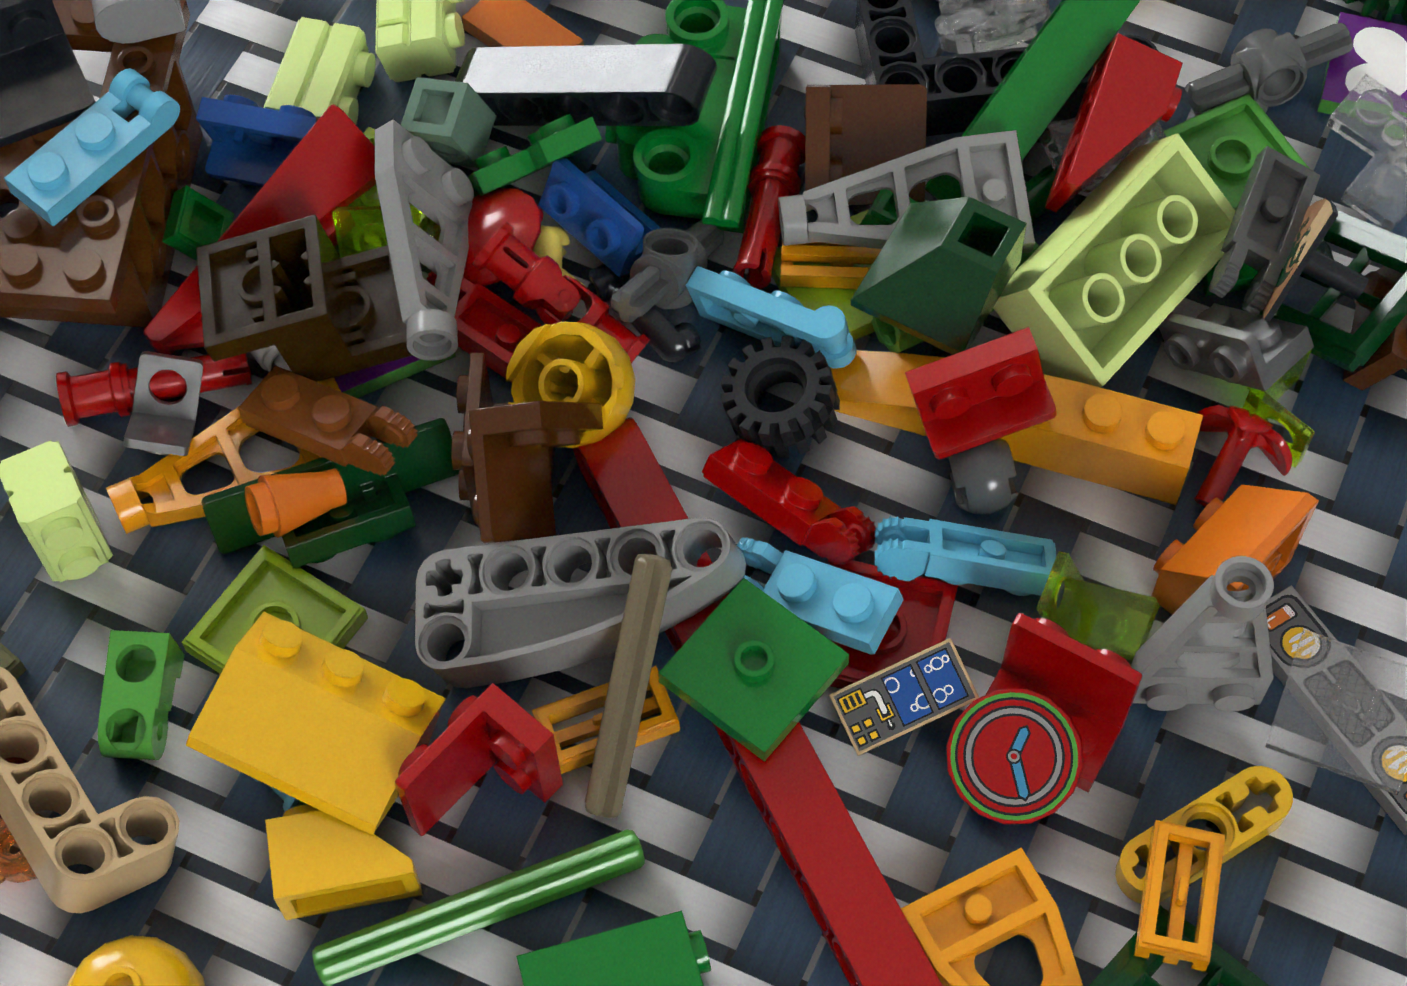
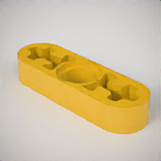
(1232, 794)

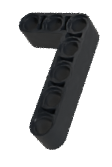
(954, 83)

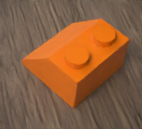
(1249, 523)

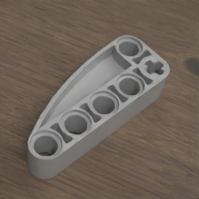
(548, 619)

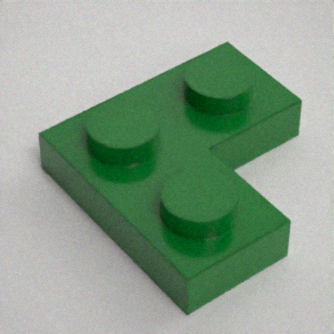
(550, 143)

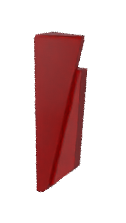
(321, 173)

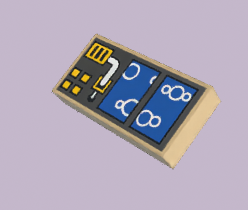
(904, 696)

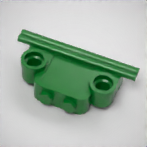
(707, 165)

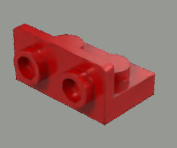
(981, 394)

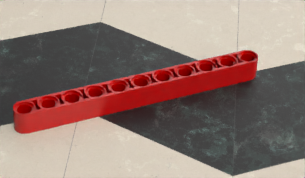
(792, 785)

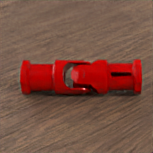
(541, 286)

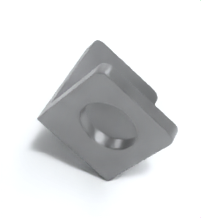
(162, 425)

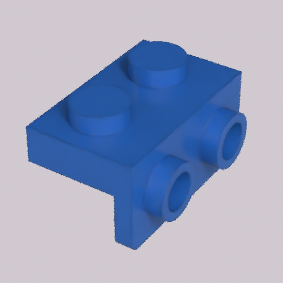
(250, 139)
(596, 215)

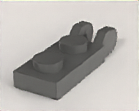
(1265, 226)

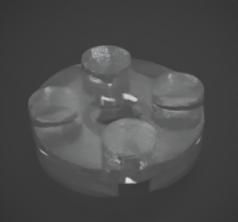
(989, 23)

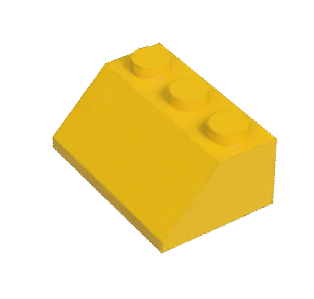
(315, 721)

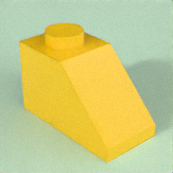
(332, 866)

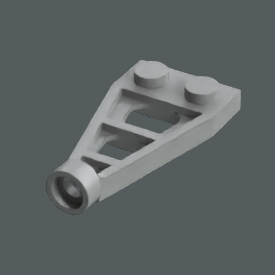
(983, 164)
(416, 175)
(1212, 623)

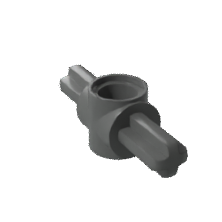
(1269, 67)
(665, 268)

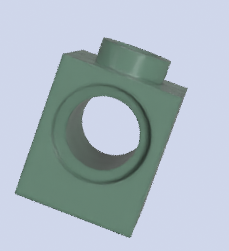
(449, 119)

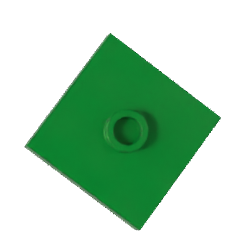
(753, 669)

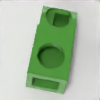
(138, 694)

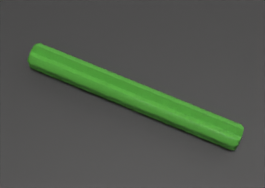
(477, 907)

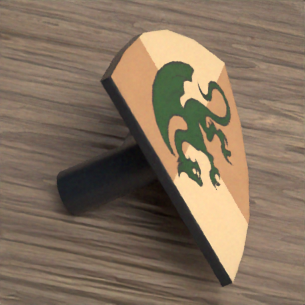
(1315, 259)

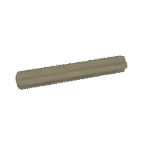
(628, 685)

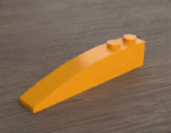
(1093, 437)

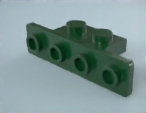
(373, 509)

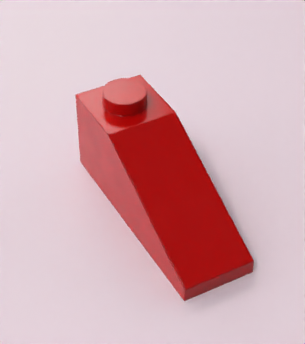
(1121, 104)

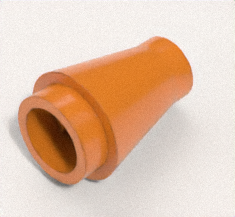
(291, 500)

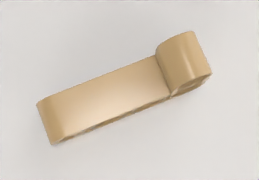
(80, 833)

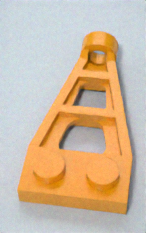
(164, 483)
(987, 910)

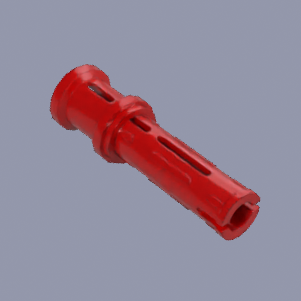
(775, 176)
(115, 388)

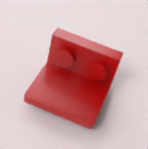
(1085, 682)
(477, 737)

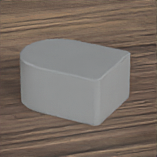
(137, 19)

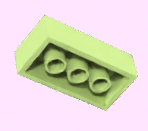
(1119, 263)

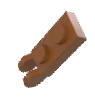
(326, 421)

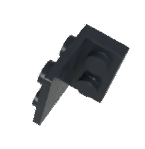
(37, 72)

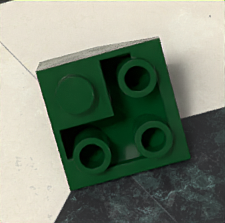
(943, 270)

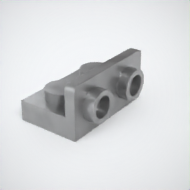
(1235, 345)

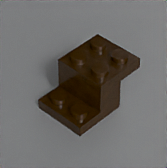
(298, 294)

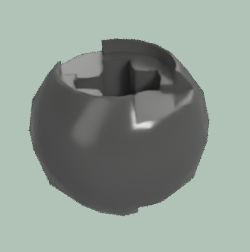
(984, 477)

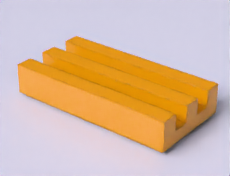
(838, 275)
(595, 698)
(1172, 946)

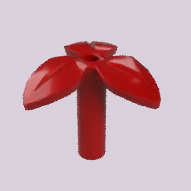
(1244, 433)

